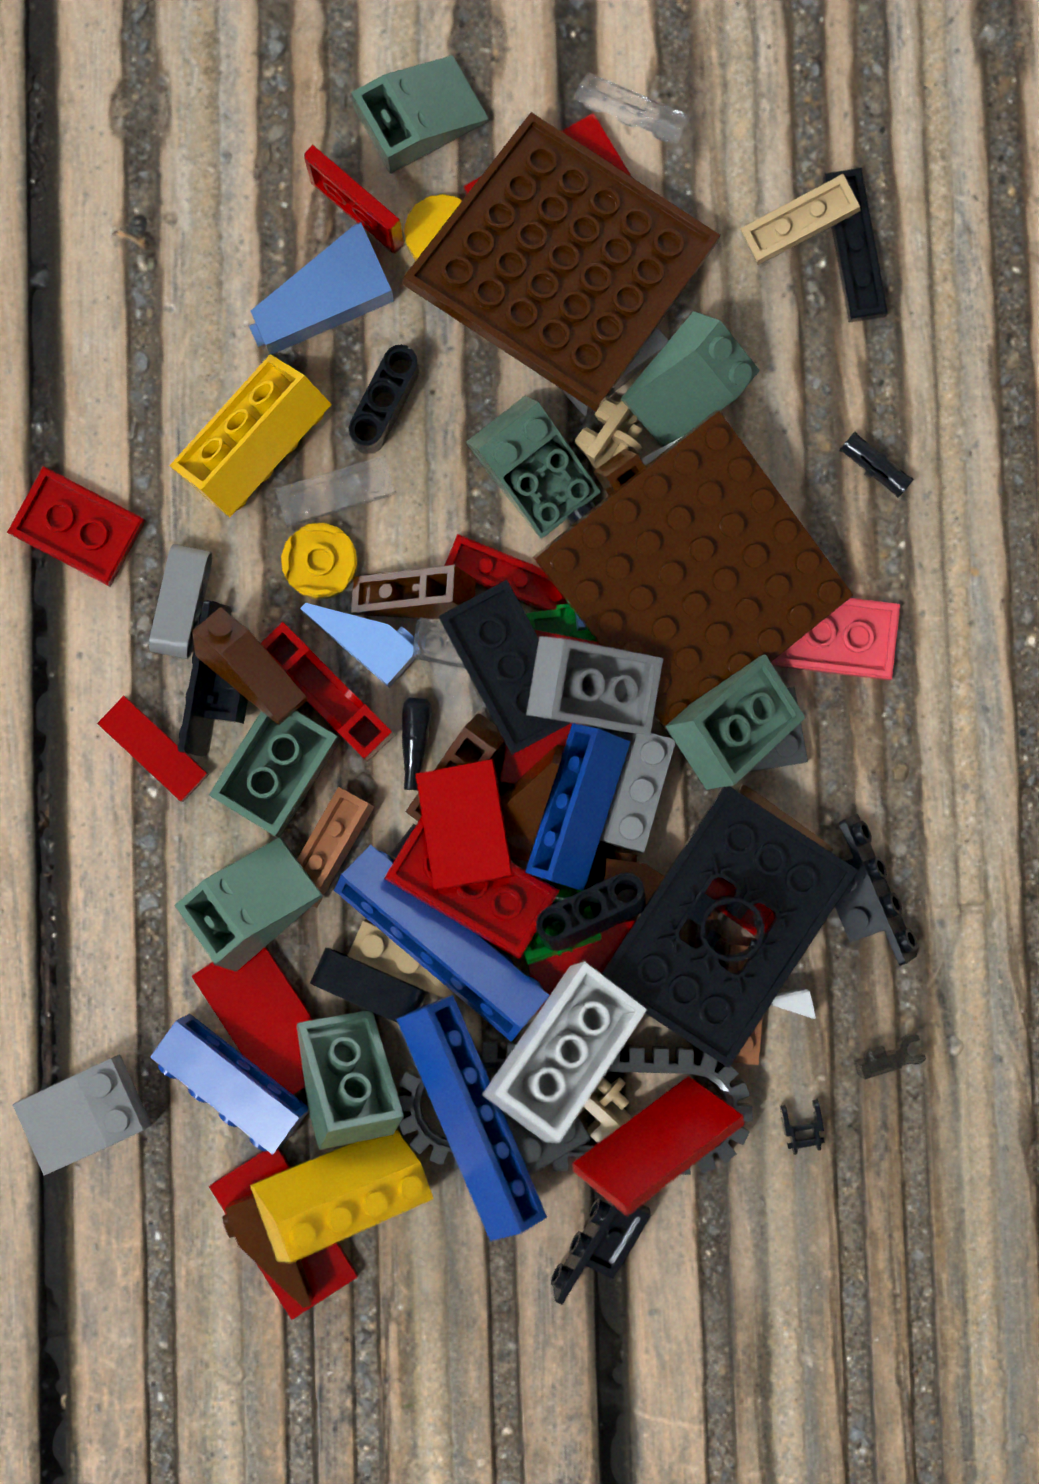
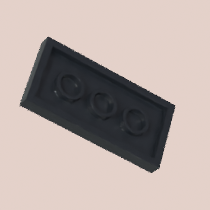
(500, 659)

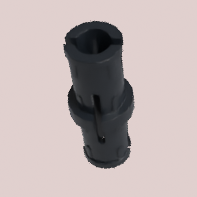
(876, 464)

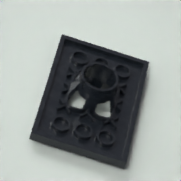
(766, 866)

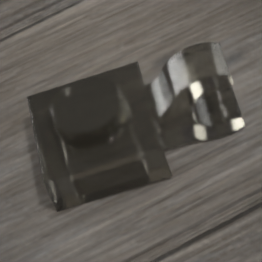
(879, 1061)

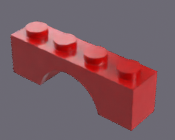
(327, 693)

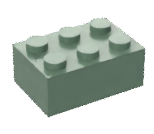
(274, 770)

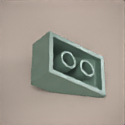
(690, 379)
(736, 724)
(347, 1080)

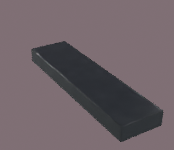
(858, 256)

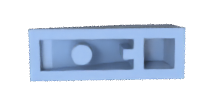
(371, 642)

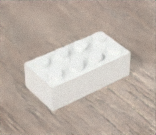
(565, 1052)

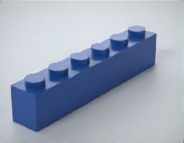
(442, 946)
(471, 1121)

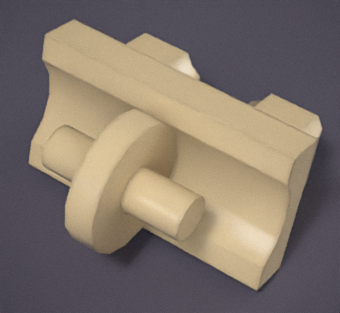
(616, 435)
(607, 1107)

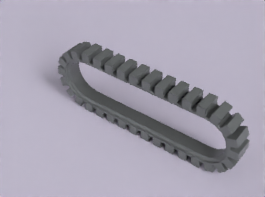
(635, 1063)

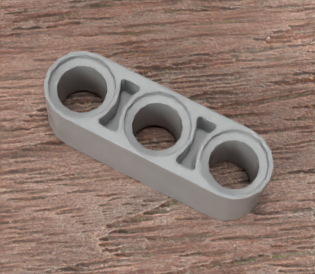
(180, 601)

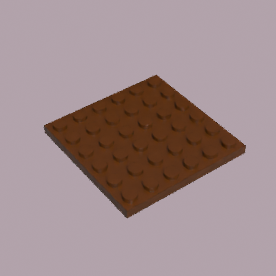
(561, 261)
(695, 566)

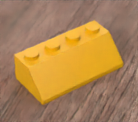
(251, 435)
(339, 1195)

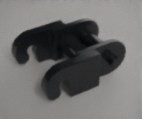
(816, 1126)

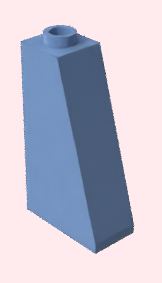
(323, 294)

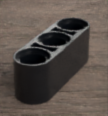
(384, 381)
(603, 895)
(366, 986)

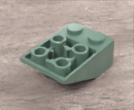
(417, 110)
(533, 465)
(248, 904)

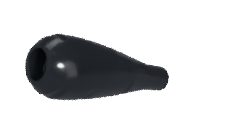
(415, 733)

